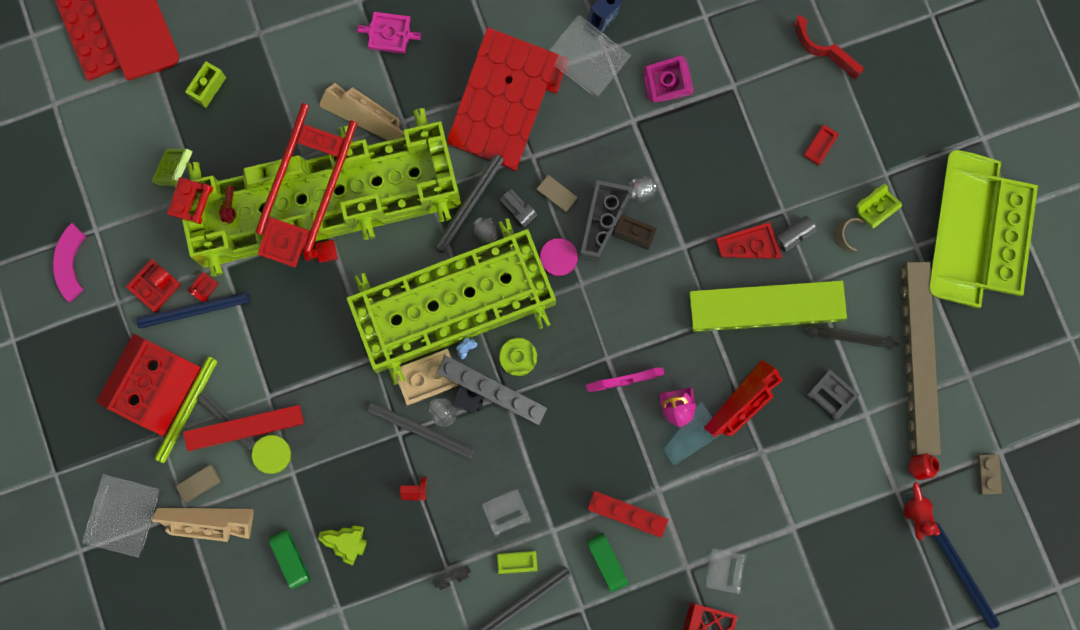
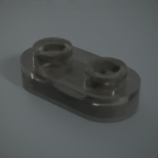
(459, 574)

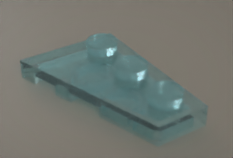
(690, 436)

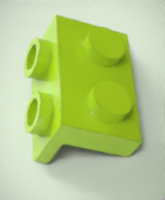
(877, 206)

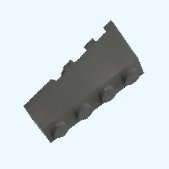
(604, 213)

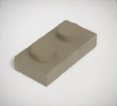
(989, 474)

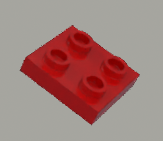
(153, 285)

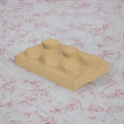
(422, 378)

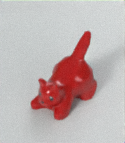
(921, 510)

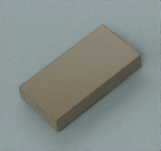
(557, 194)

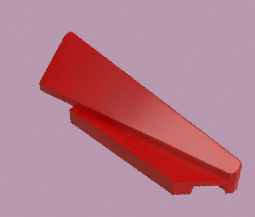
(745, 401)

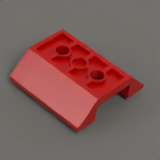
(159, 391)

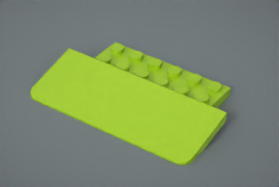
(981, 231)

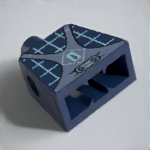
(603, 13)

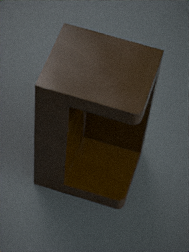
(635, 232)

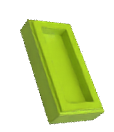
(517, 562)

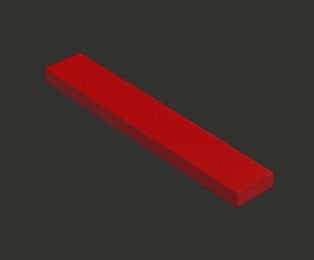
(243, 428)

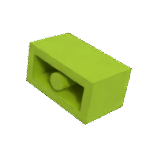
(205, 84)

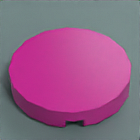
(558, 257)

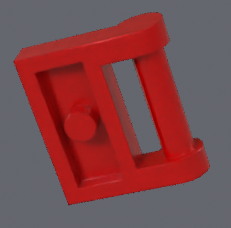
(184, 199)

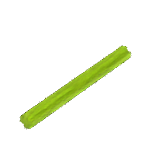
(185, 409)

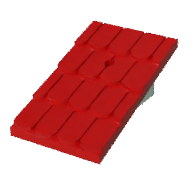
(502, 98)

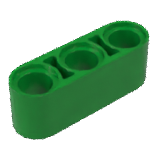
(289, 559)
(607, 562)

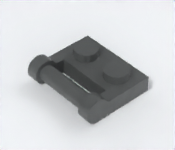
(837, 390)

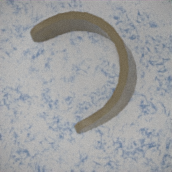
(839, 234)

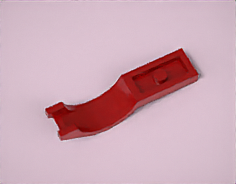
(833, 52)

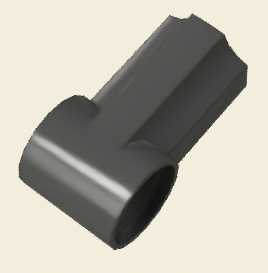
(520, 211)

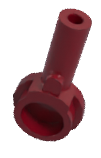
(226, 212)

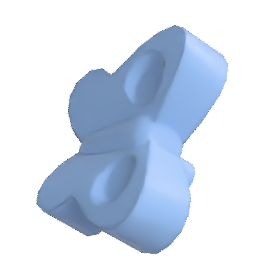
(464, 347)

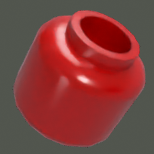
(923, 466)

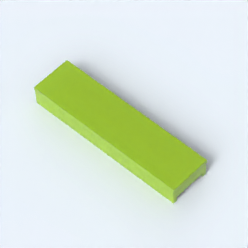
(767, 306)

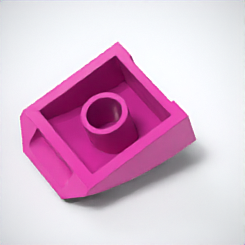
(668, 80)

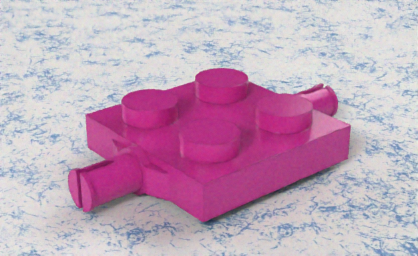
(389, 32)

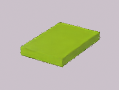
(171, 167)

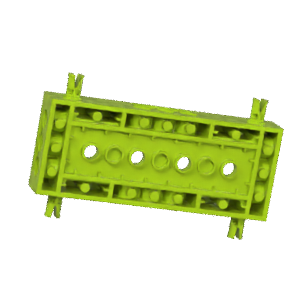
(457, 315)

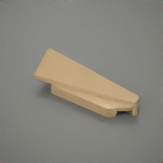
(359, 108)
(205, 522)

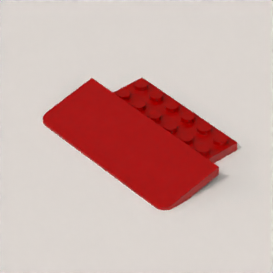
(118, 36)

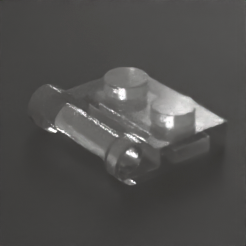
(503, 506)
(719, 570)

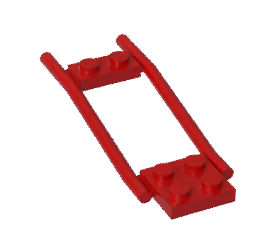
(284, 240)

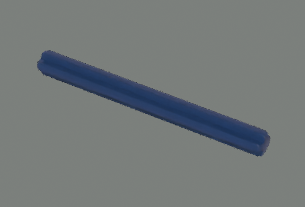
(193, 310)
(966, 579)

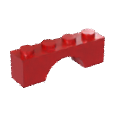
(627, 514)

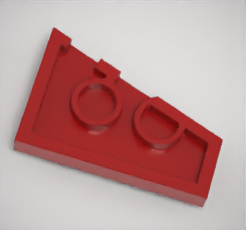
(754, 243)

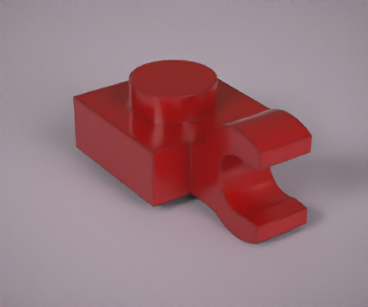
(324, 252)

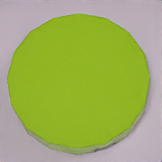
(518, 357)
(271, 454)

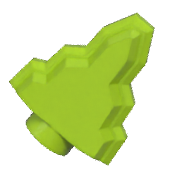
(345, 542)

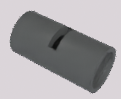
(795, 234)

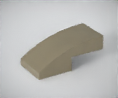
(198, 483)

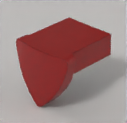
(203, 287)
(414, 492)

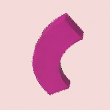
(63, 262)
(625, 380)

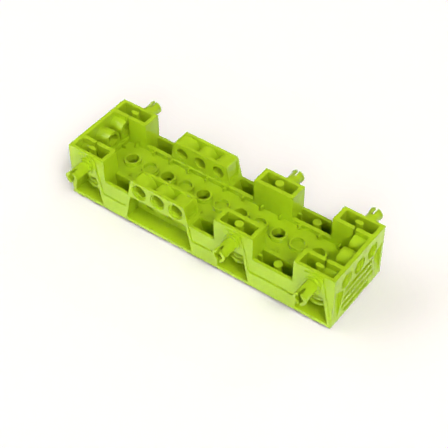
(355, 210)

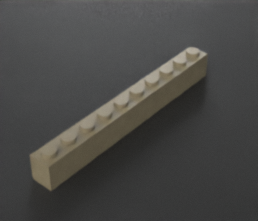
(920, 359)

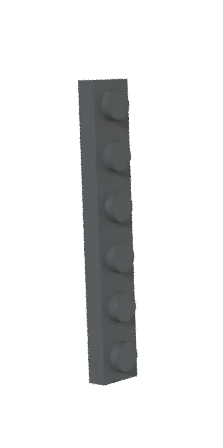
(491, 390)

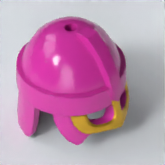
(678, 406)

